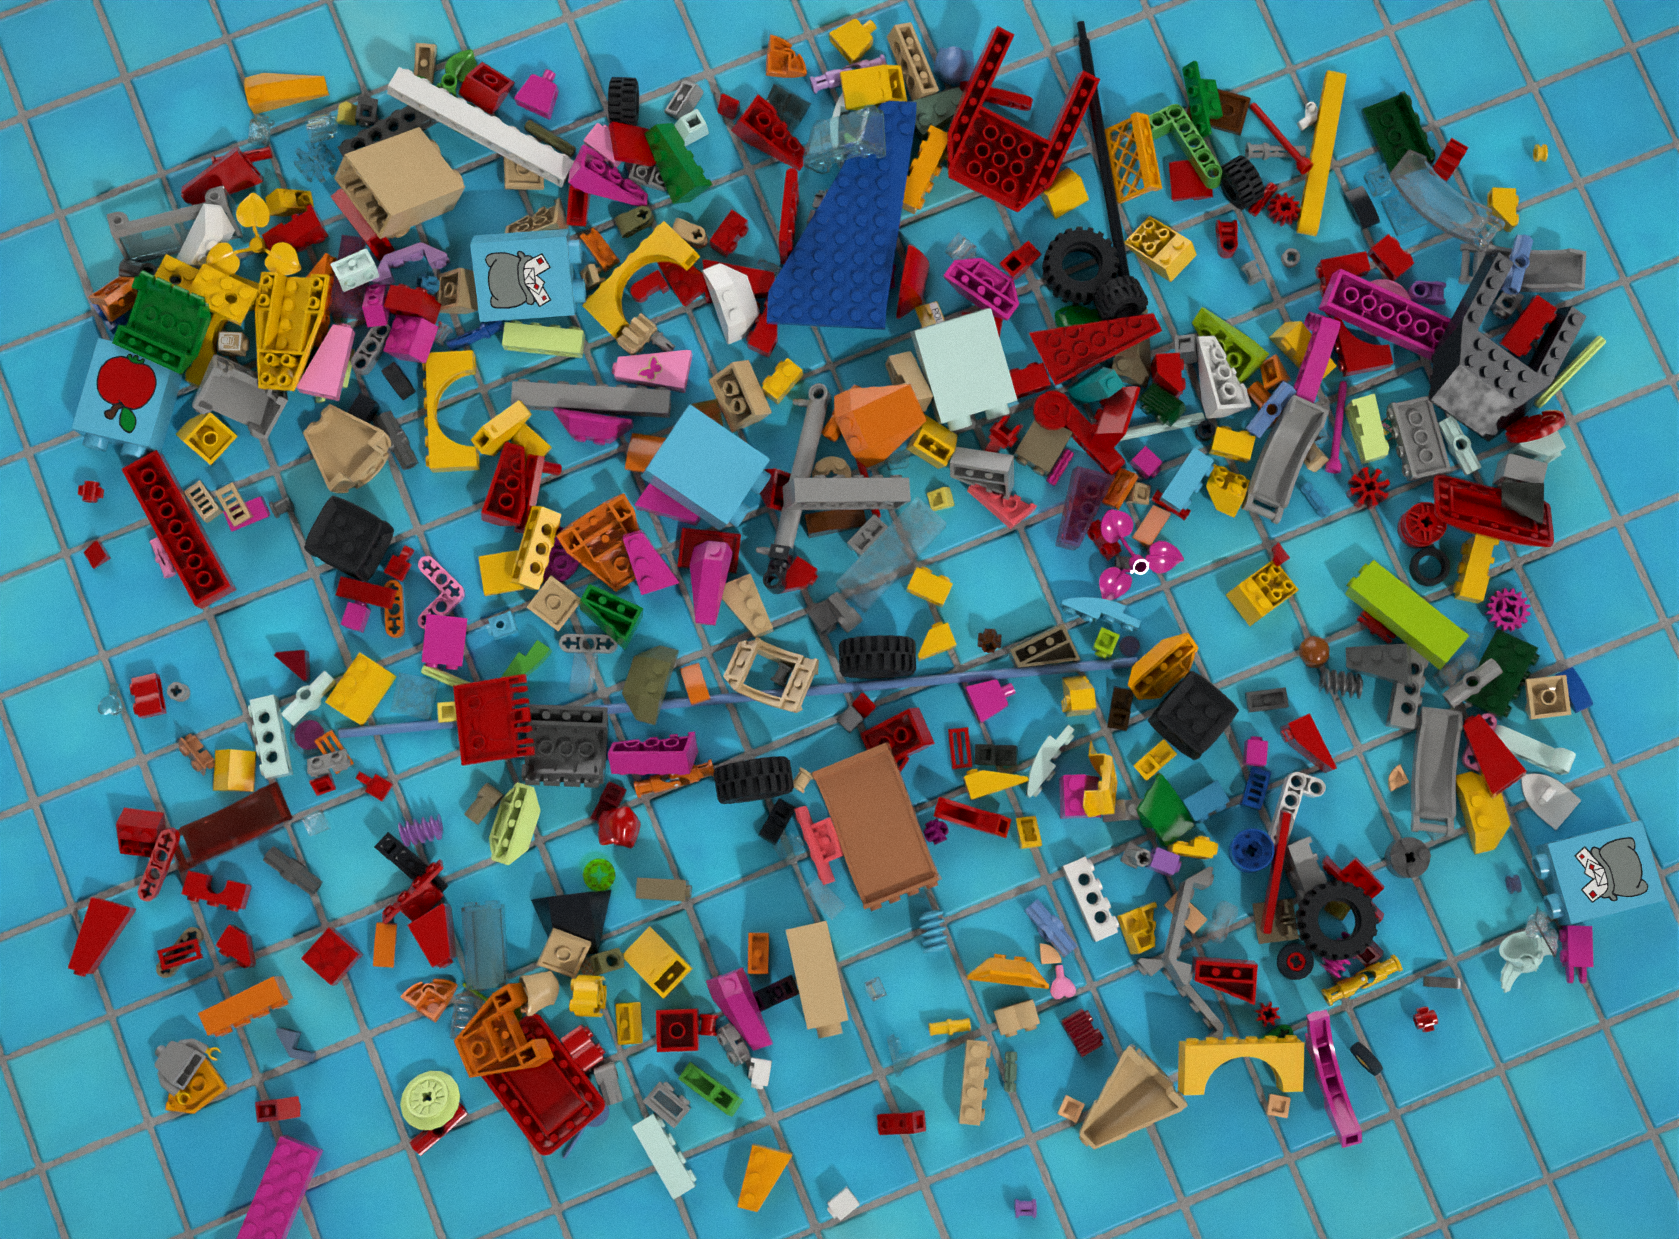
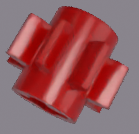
(90, 491)
(1271, 1010)
(1425, 1019)

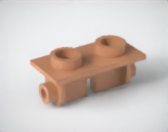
(190, 748)

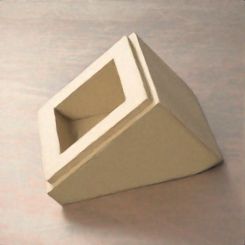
(1315, 458)
(1139, 494)

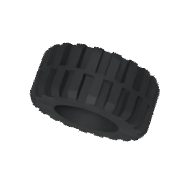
(1081, 241)
(877, 657)
(753, 780)
(1364, 920)

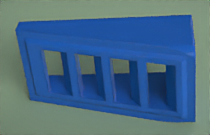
(1244, 799)

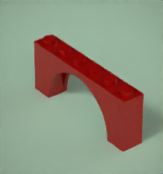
(1353, 354)

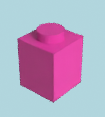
(1146, 463)
(356, 616)
(1255, 752)

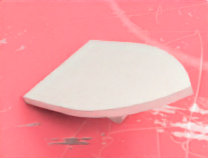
(1548, 798)

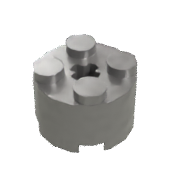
(1418, 855)

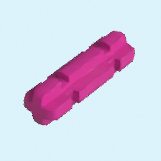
(1059, 467)

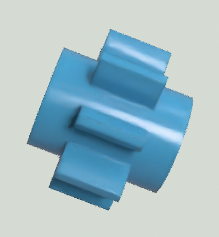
(428, 282)

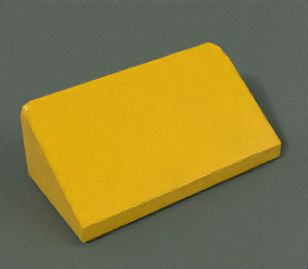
(629, 1023)

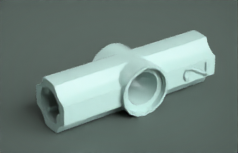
(1453, 434)
(308, 698)

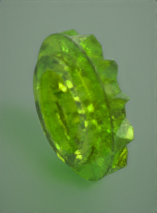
(592, 867)

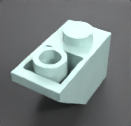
(692, 127)

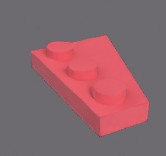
(1008, 511)

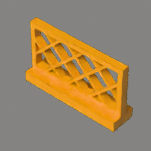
(1144, 153)

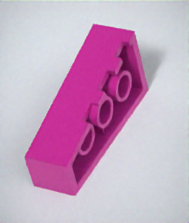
(654, 756)

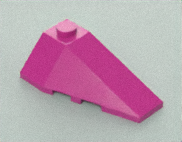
(597, 178)
(708, 578)
(737, 1002)

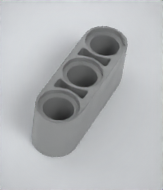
(363, 354)

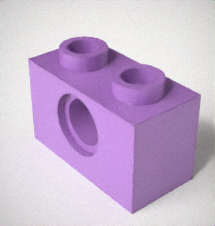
(1164, 862)

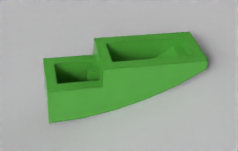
(529, 663)
(711, 1089)

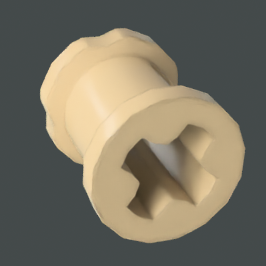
(802, 779)

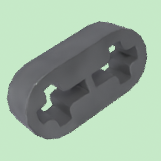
(1442, 982)

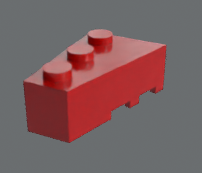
(1528, 326)

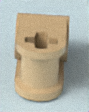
(689, 231)

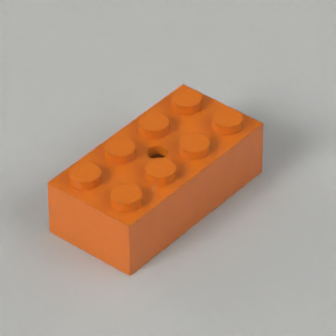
(244, 1006)

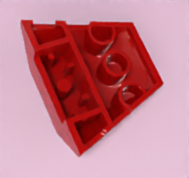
(913, 281)

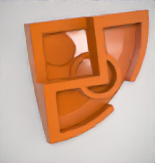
(782, 60)
(430, 998)

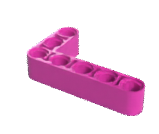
(1317, 354)

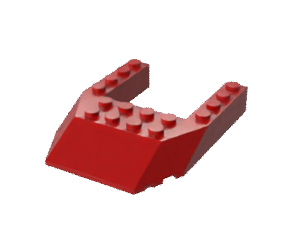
(999, 155)

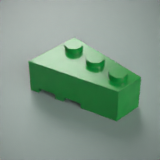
(612, 614)

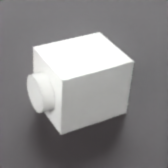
(842, 1204)

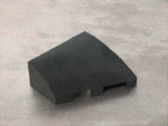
(1524, 499)

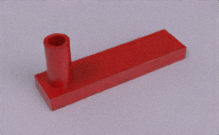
(534, 469)

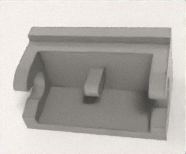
(866, 535)

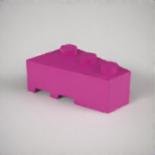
(660, 504)
(648, 565)

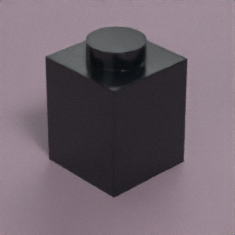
(364, 408)

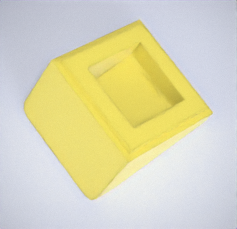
(940, 499)
(446, 712)

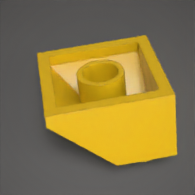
(206, 436)

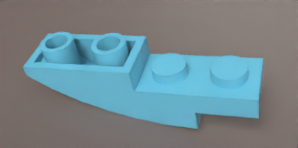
(1092, 608)

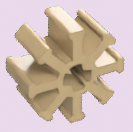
(637, 334)

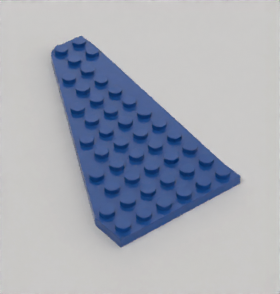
(848, 249)

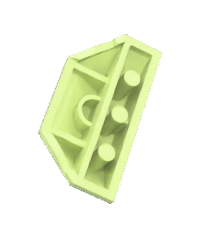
(514, 824)

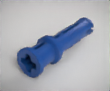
(485, 330)

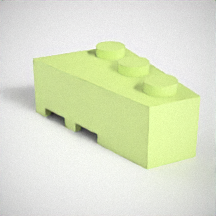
(1367, 428)

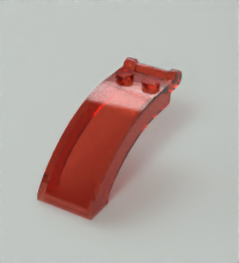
(233, 826)

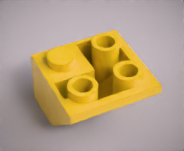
(1227, 490)

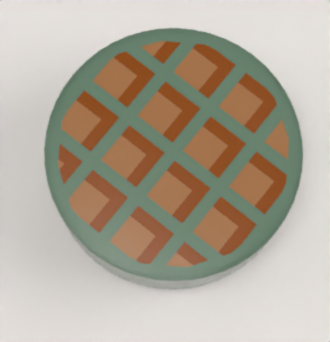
(586, 967)

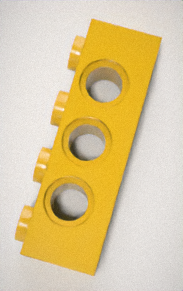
(527, 554)

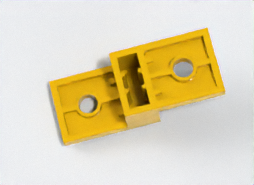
(212, 286)

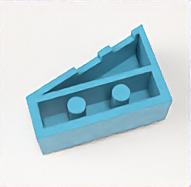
(1187, 480)

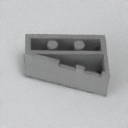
(984, 468)

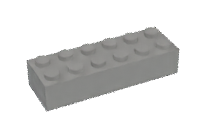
(846, 493)

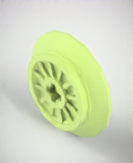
(437, 1112)

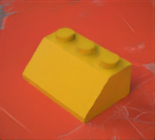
(361, 689)

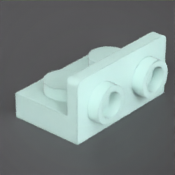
(355, 270)

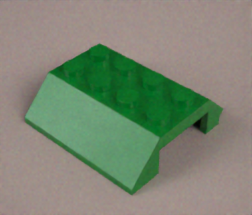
(164, 323)

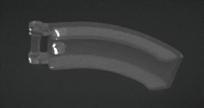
(1443, 204)

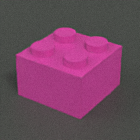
(410, 338)

